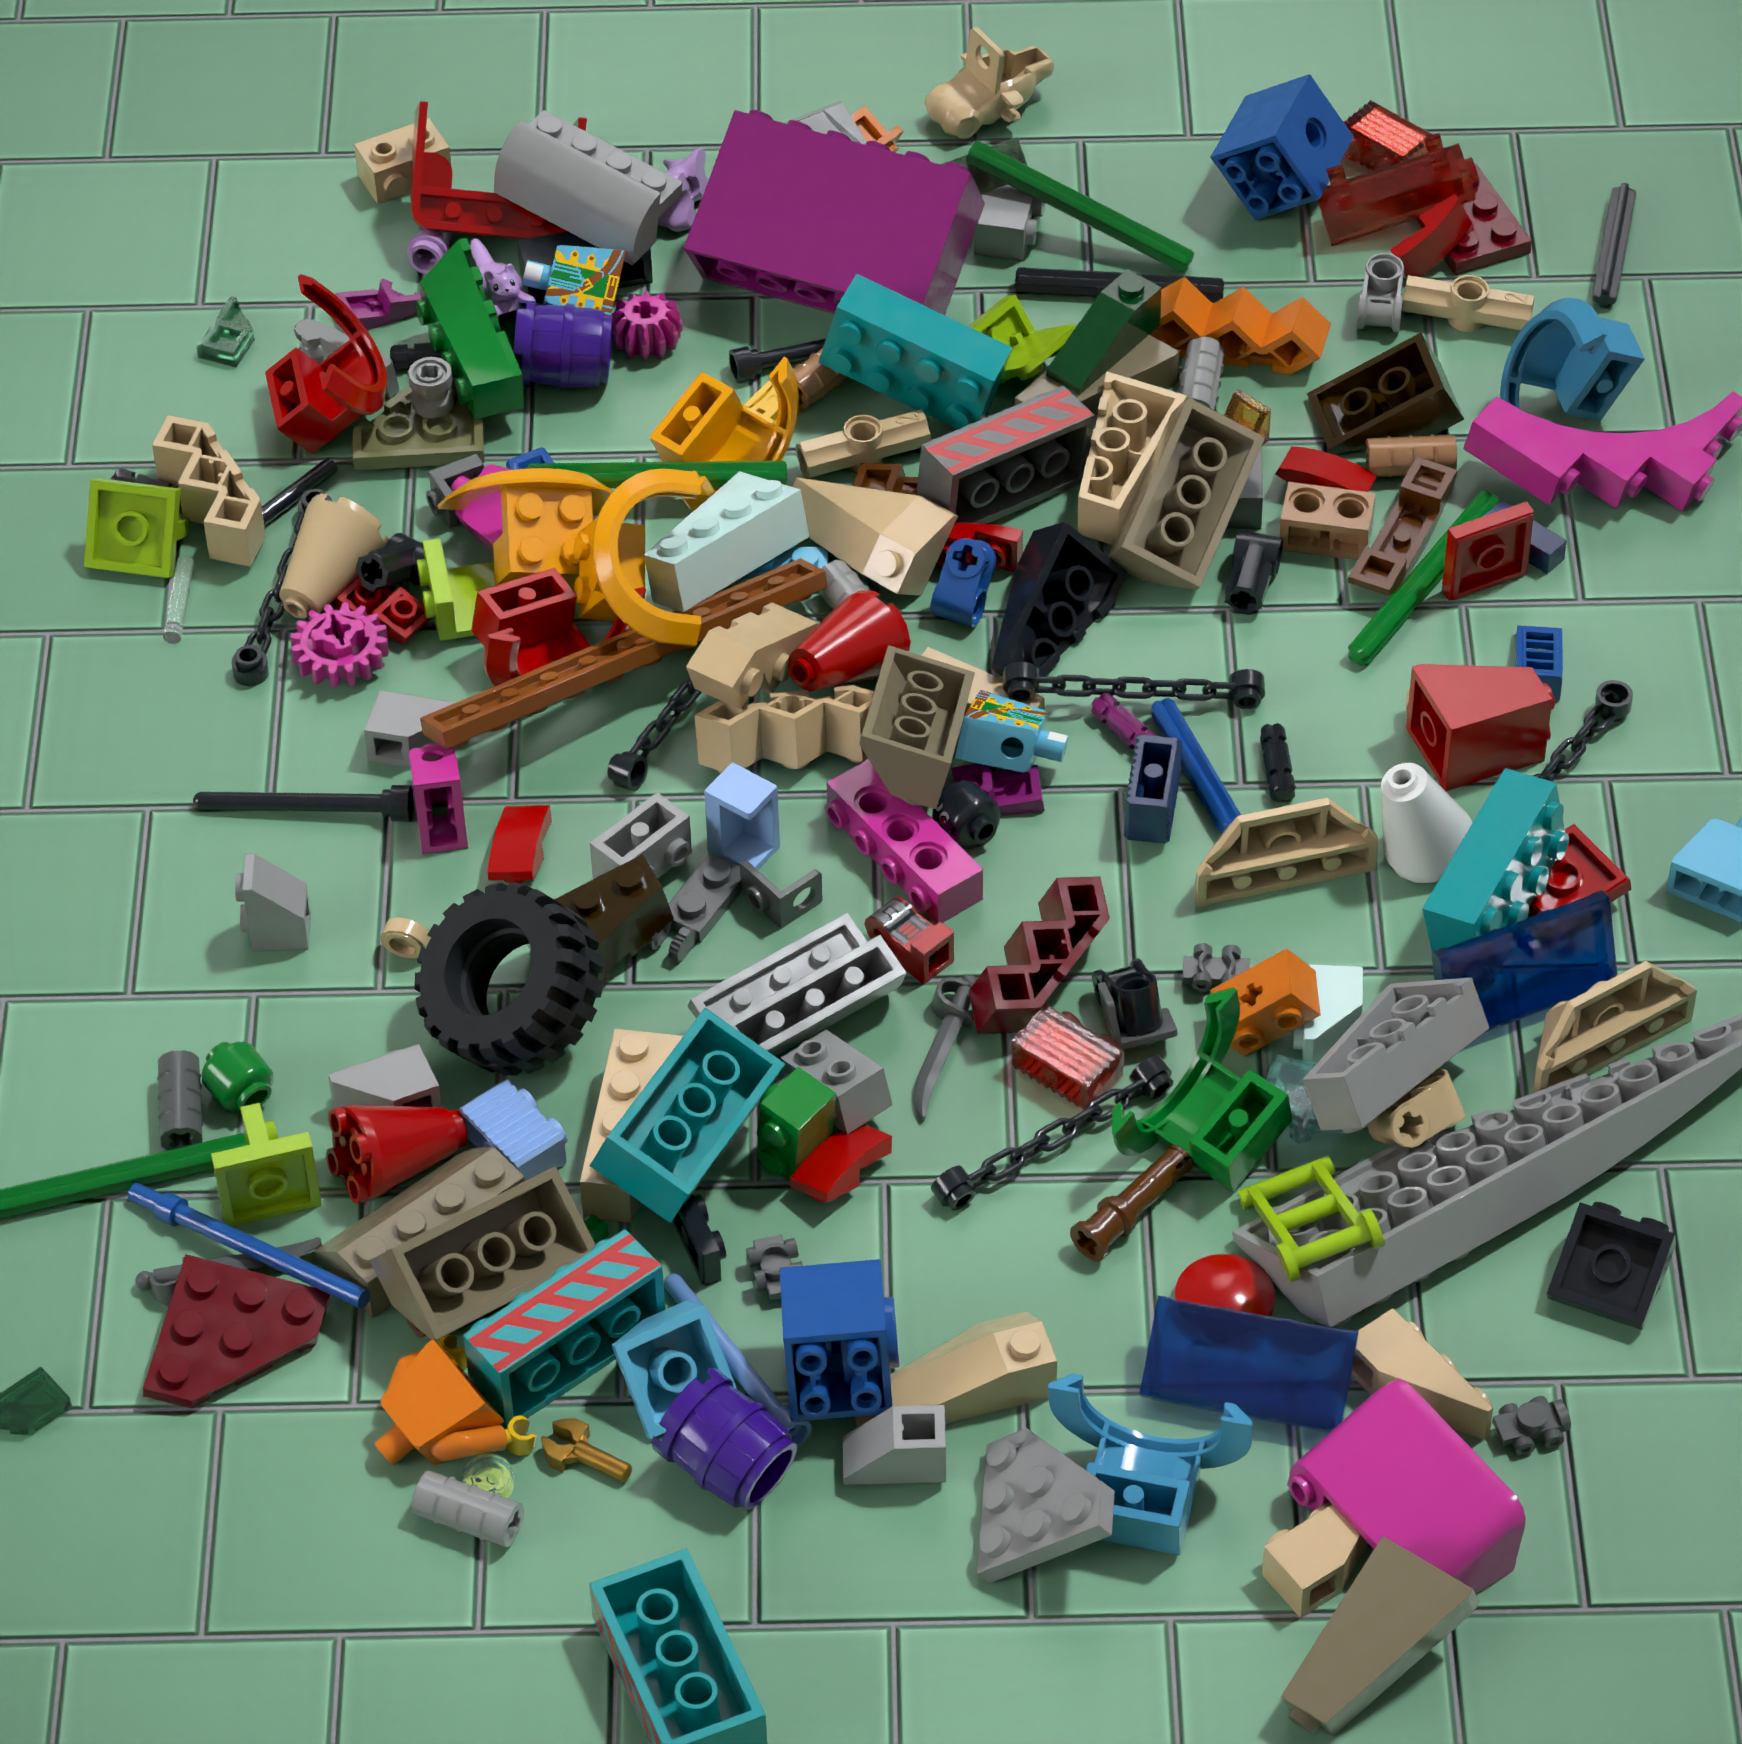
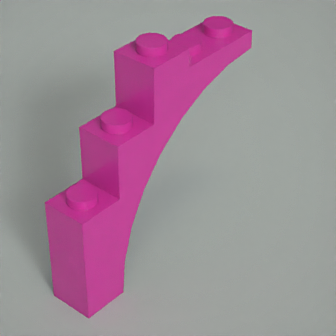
(1610, 465)

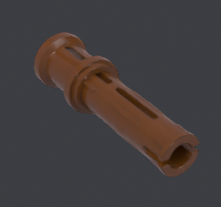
(1118, 1213)

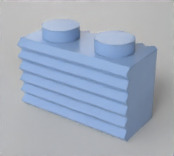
(516, 1129)

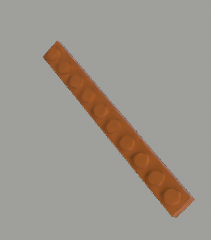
(612, 658)

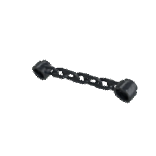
(250, 662)
(1023, 679)
(1613, 704)
(630, 769)
(957, 1188)

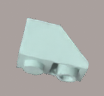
(1340, 1006)

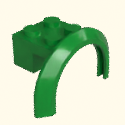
(1212, 1112)

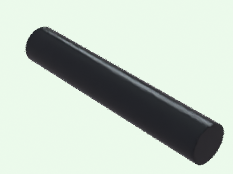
(295, 491)

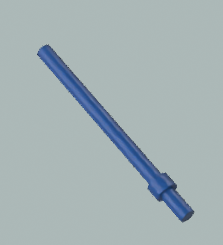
(176, 1211)

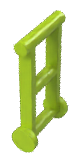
(1292, 1258)

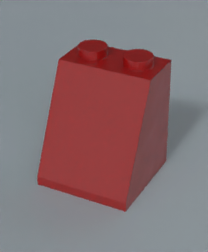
(1478, 720)

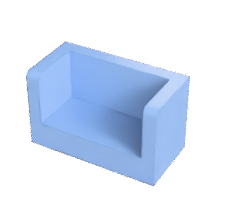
(742, 817)

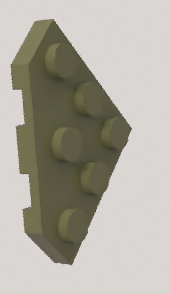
(408, 440)

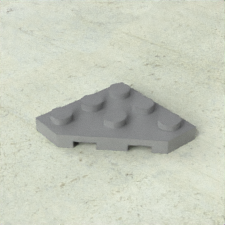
(1036, 1506)

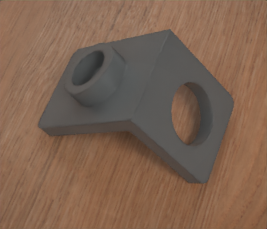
(778, 904)
(1127, 1040)

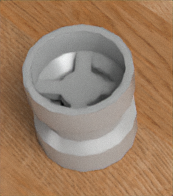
(431, 387)

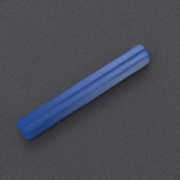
(1196, 764)

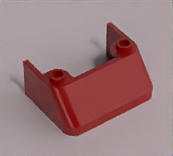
(460, 211)

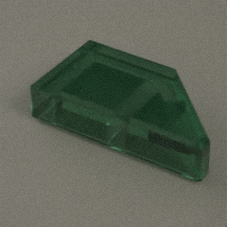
(227, 336)
(32, 1403)

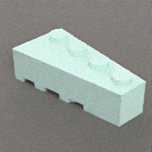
(725, 540)

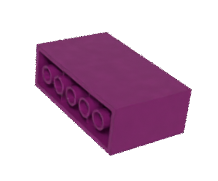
(813, 209)

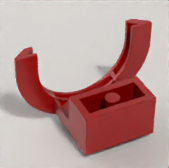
(322, 399)
(529, 624)

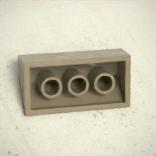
(1186, 497)
(915, 724)
(439, 1196)
(484, 1255)

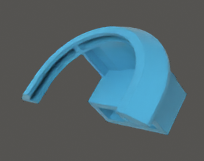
(1575, 355)
(1149, 1474)

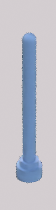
(742, 1368)

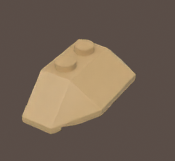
(1284, 851)
(1611, 1022)

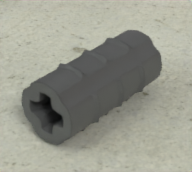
(179, 1099)

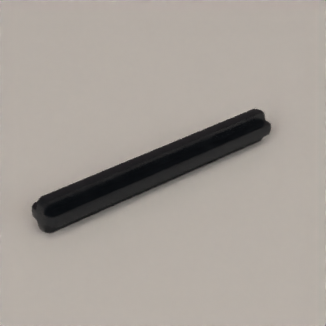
(1093, 282)

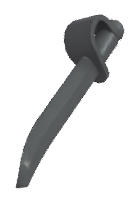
(954, 1015)
(164, 1279)

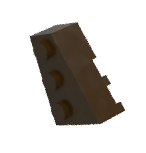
(621, 909)

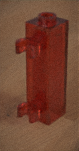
(1395, 192)

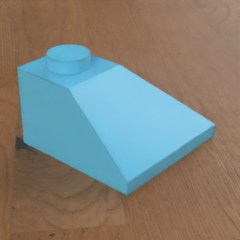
(665, 1356)

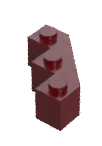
(1039, 955)

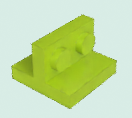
(133, 527)
(267, 1174)

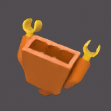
(444, 1410)

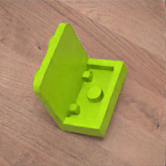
(1010, 325)
(451, 590)

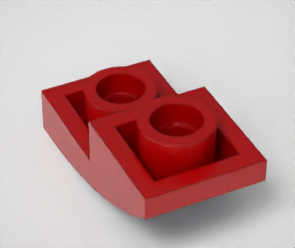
(1443, 229)
(1323, 469)
(1004, 540)
(397, 610)
(518, 843)
(837, 1162)

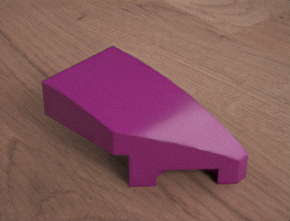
(379, 306)
(1011, 789)

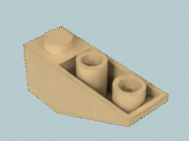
(1397, 1350)
(1313, 1559)

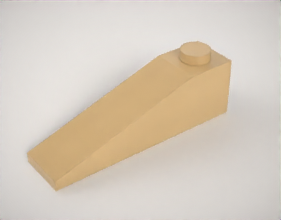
(878, 531)
(979, 1370)

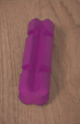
(1119, 719)

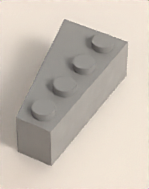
(1393, 1049)

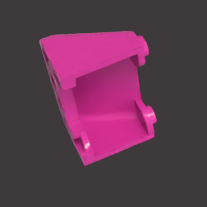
(1415, 1481)

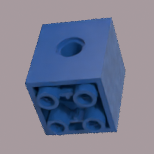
(1281, 147)
(837, 1340)

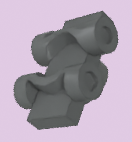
(1207, 972)
(770, 1256)
(1532, 1421)

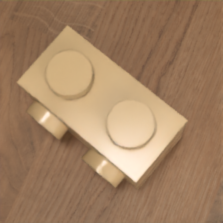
(386, 160)

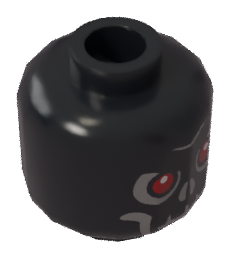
(966, 813)

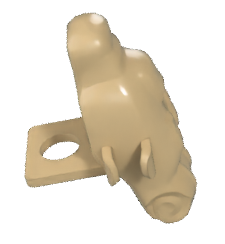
(987, 87)

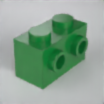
(793, 1122)

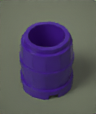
(562, 345)
(726, 1441)

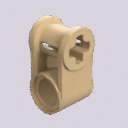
(1419, 1113)

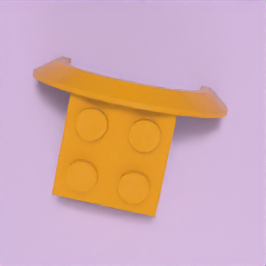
(715, 426)
(539, 517)
(614, 561)

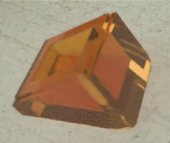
(1249, 414)

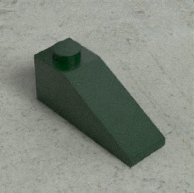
(1108, 331)

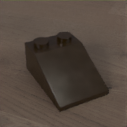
(1386, 396)

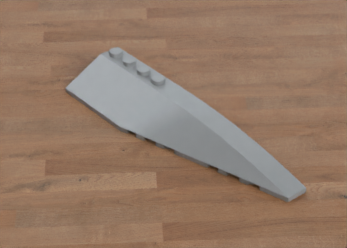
(1491, 1175)

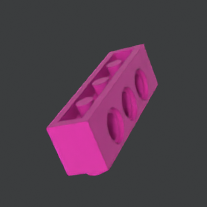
(904, 844)

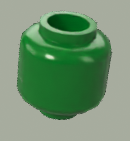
(237, 1076)

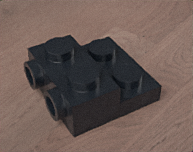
(1612, 1264)

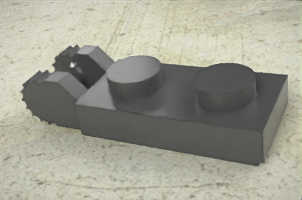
(699, 905)

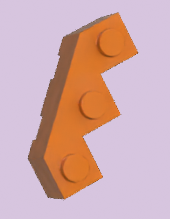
(1243, 327)

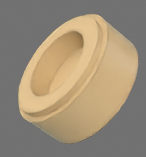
(404, 937)

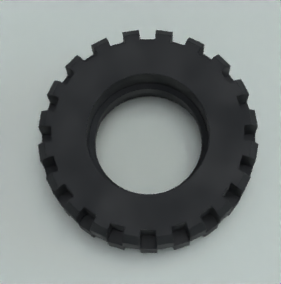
(467, 952)

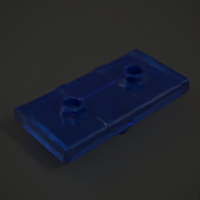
(1535, 959)
(1259, 1362)

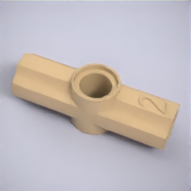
(1467, 303)
(862, 441)

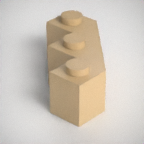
(211, 489)
(748, 654)
(785, 730)

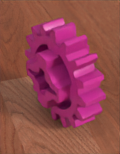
(339, 645)

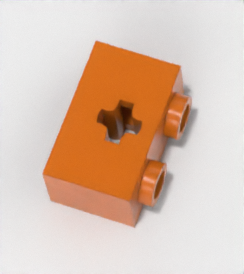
(1273, 1000)

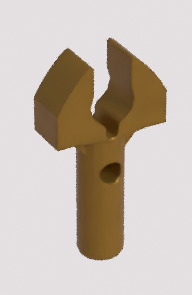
(581, 1451)

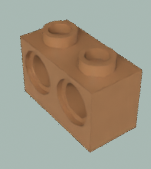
(1326, 520)

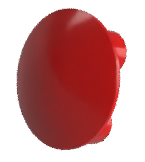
(1227, 1283)

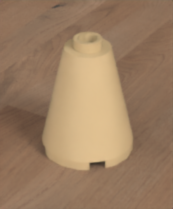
(327, 553)

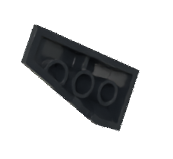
(1055, 597)

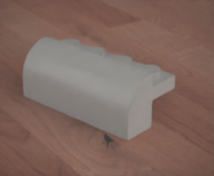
(584, 185)
(804, 986)

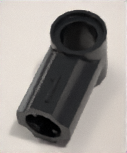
(391, 563)
(1253, 563)

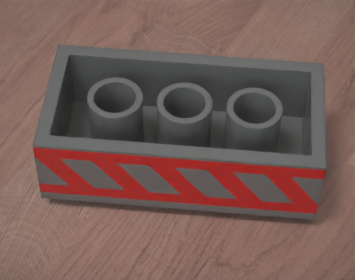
(1008, 458)

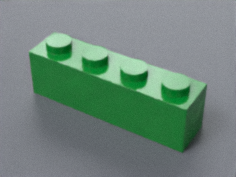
(469, 334)

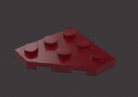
(228, 1329)

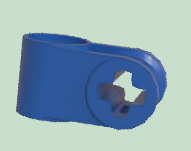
(962, 586)

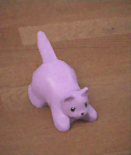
(692, 174)
(500, 280)

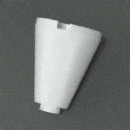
(1419, 823)

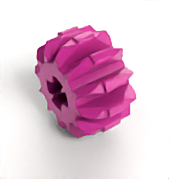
(646, 325)

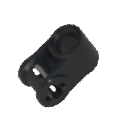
(1134, 996)

